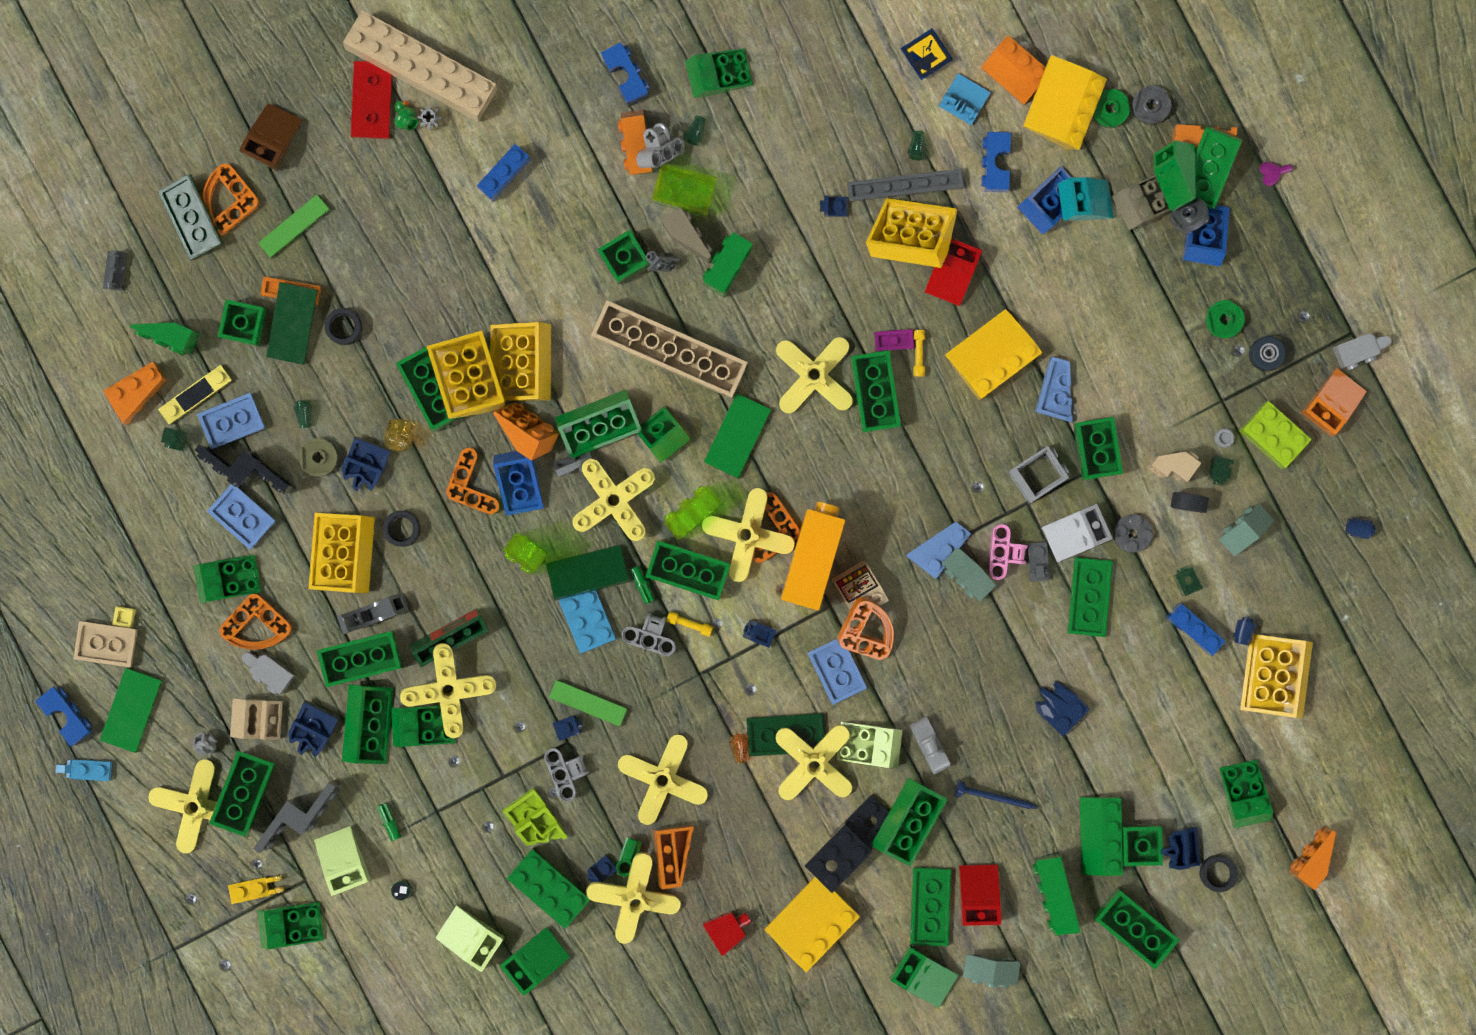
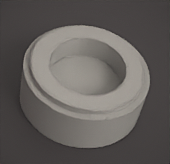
(1224, 438)

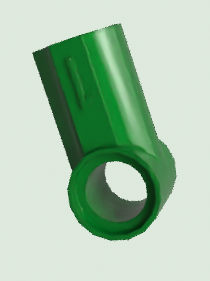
(630, 849)

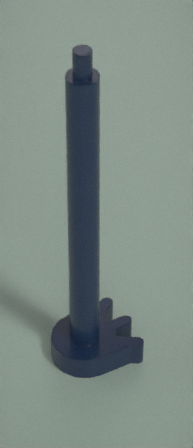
(961, 788)

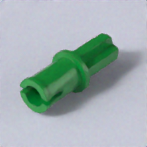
(642, 584)
(389, 821)

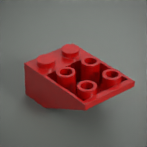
(955, 274)
(979, 895)

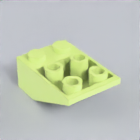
(871, 745)
(341, 861)
(469, 938)

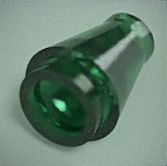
(695, 131)
(917, 146)
(303, 413)

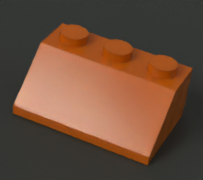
(1014, 69)

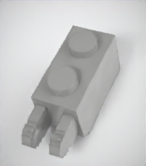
(1360, 349)
(269, 671)

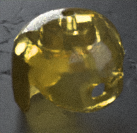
(398, 435)

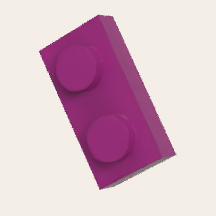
(893, 340)

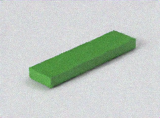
(293, 226)
(588, 703)

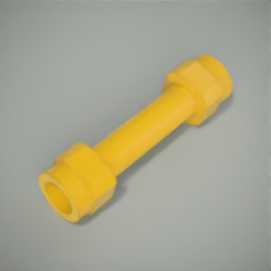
(918, 369)
(705, 629)

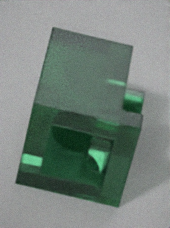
(174, 439)
(1220, 470)
(1193, 586)

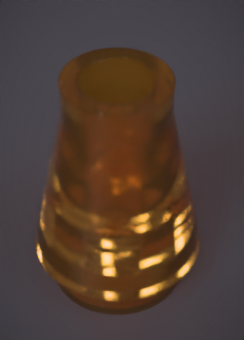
(739, 747)

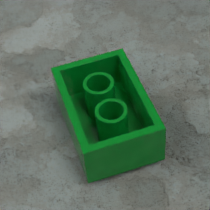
(727, 264)
(1098, 448)

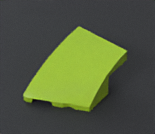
(533, 819)

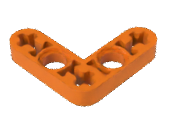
(462, 484)
(777, 524)

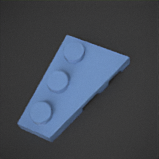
(1055, 391)
(935, 550)

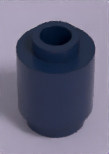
(1360, 528)
(1244, 631)

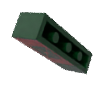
(454, 634)

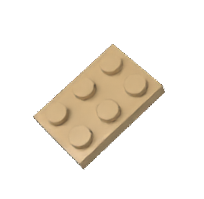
(105, 644)

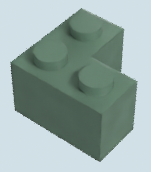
(1247, 529)
(968, 574)
(991, 970)

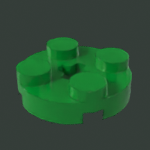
(1121, 108)
(1230, 310)

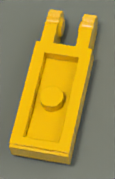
(253, 889)

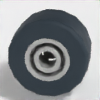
(1267, 353)

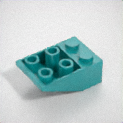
(1085, 199)

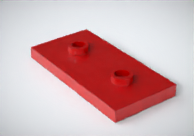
(370, 101)

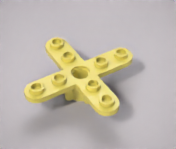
(805, 385)
(605, 488)
(759, 537)
(450, 701)
(806, 754)
(668, 766)
(180, 802)
(634, 889)

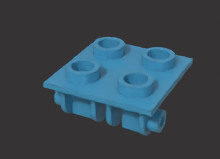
(964, 99)

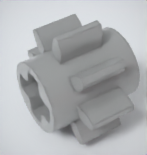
(425, 114)
(204, 743)

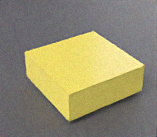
(124, 617)

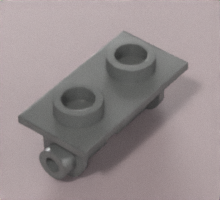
(662, 261)
(115, 270)

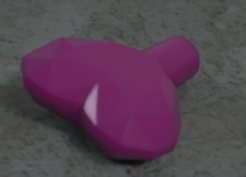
(1273, 172)

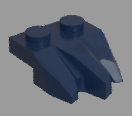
(365, 463)
(1060, 708)
(312, 728)
(1183, 849)

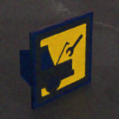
(926, 54)

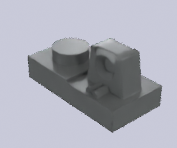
(567, 465)
(1038, 561)

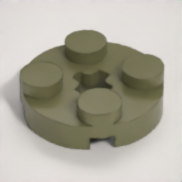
(310, 450)

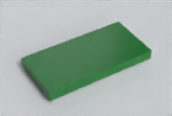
(1213, 163)
(737, 435)
(1089, 597)
(130, 710)
(930, 906)

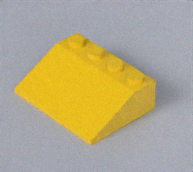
(1064, 103)
(912, 232)
(993, 354)
(522, 360)
(466, 375)
(341, 553)
(1276, 676)
(811, 923)

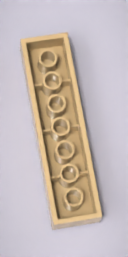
(420, 66)
(669, 349)

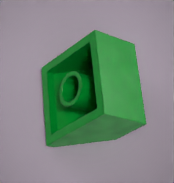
(662, 434)

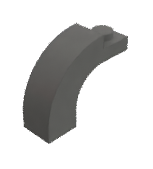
(372, 613)

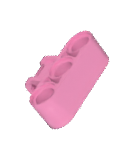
(1010, 552)

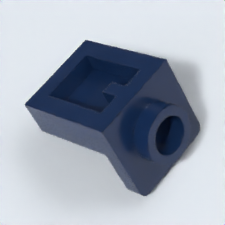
(834, 206)
(759, 633)
(567, 727)
(601, 870)

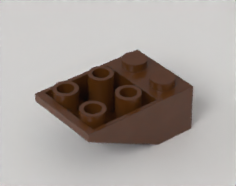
(270, 137)

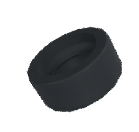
(343, 312)
(1189, 502)
(387, 528)
(1204, 877)

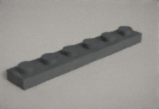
(905, 185)

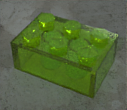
(684, 189)
(692, 512)
(527, 553)

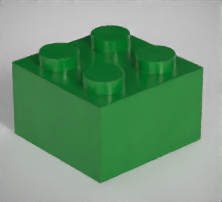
(623, 257)
(242, 323)
(1142, 845)

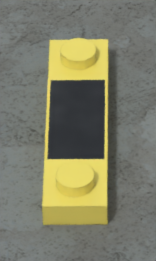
(195, 394)

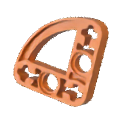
(240, 197)
(259, 613)
(855, 632)

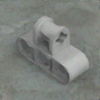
(659, 147)
(652, 630)
(930, 745)
(571, 770)

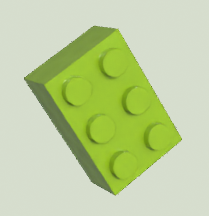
(1275, 435)

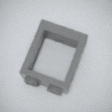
(1022, 485)

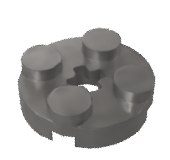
(1142, 111)
(1190, 223)
(1122, 531)

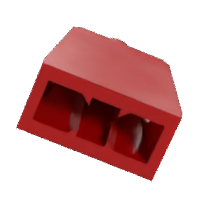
(726, 930)

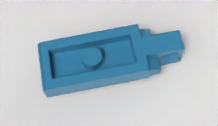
(86, 769)

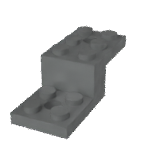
(297, 817)

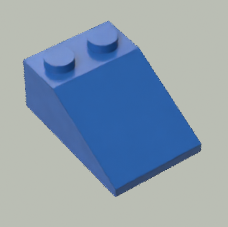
(1044, 203)
(1209, 241)
(517, 483)

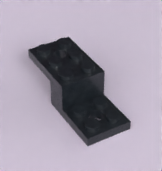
(243, 469)
(848, 845)

